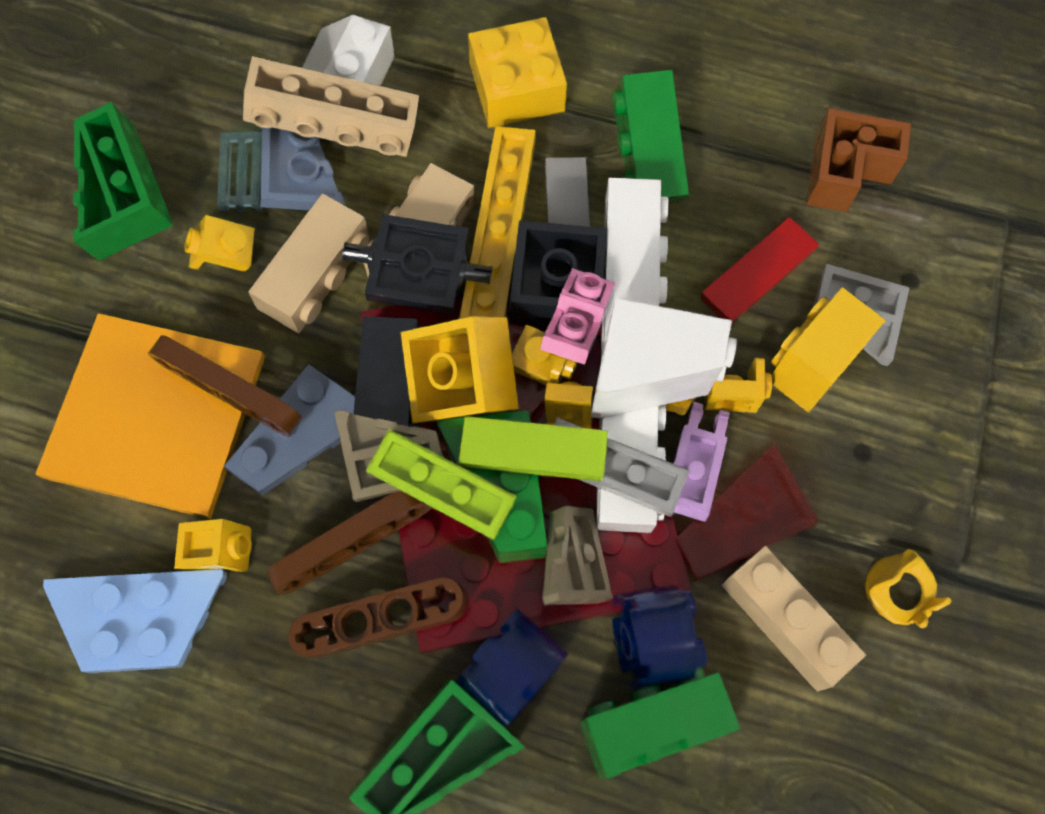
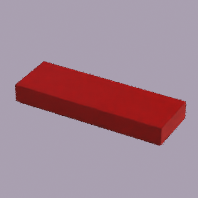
(759, 271)

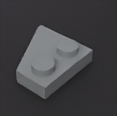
(880, 295)

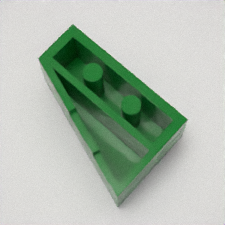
(651, 131)
(116, 185)
(524, 529)
(657, 724)
(433, 755)

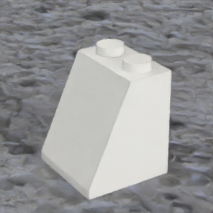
(659, 357)

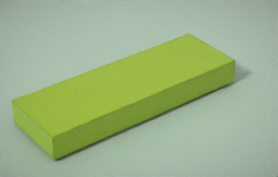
(533, 448)
(441, 484)

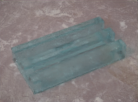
(241, 200)

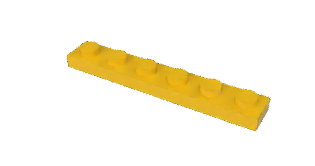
(498, 221)

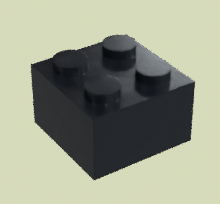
(543, 265)

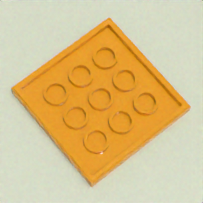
(142, 428)

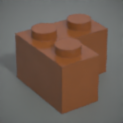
(854, 149)

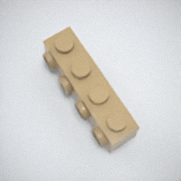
(329, 107)

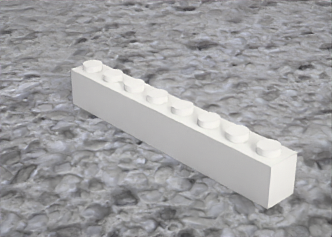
(633, 263)

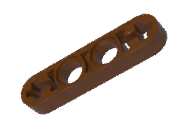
(225, 386)
(345, 541)
(378, 621)

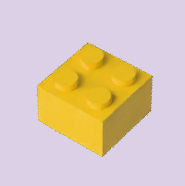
(517, 72)
(823, 347)
(459, 369)

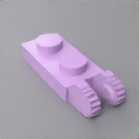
(702, 455)

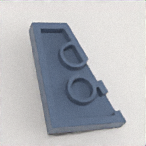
(294, 171)
(272, 458)

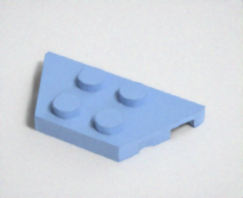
(133, 617)

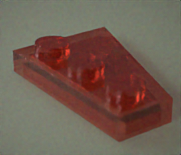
(752, 513)

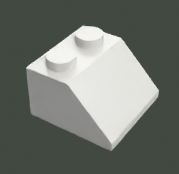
(353, 50)

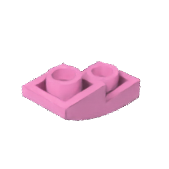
(578, 316)

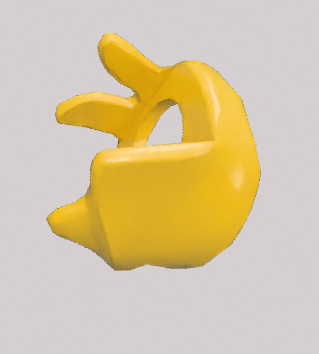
(889, 572)

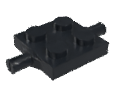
(417, 264)

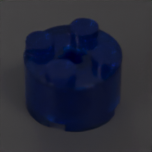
(657, 636)
(511, 668)

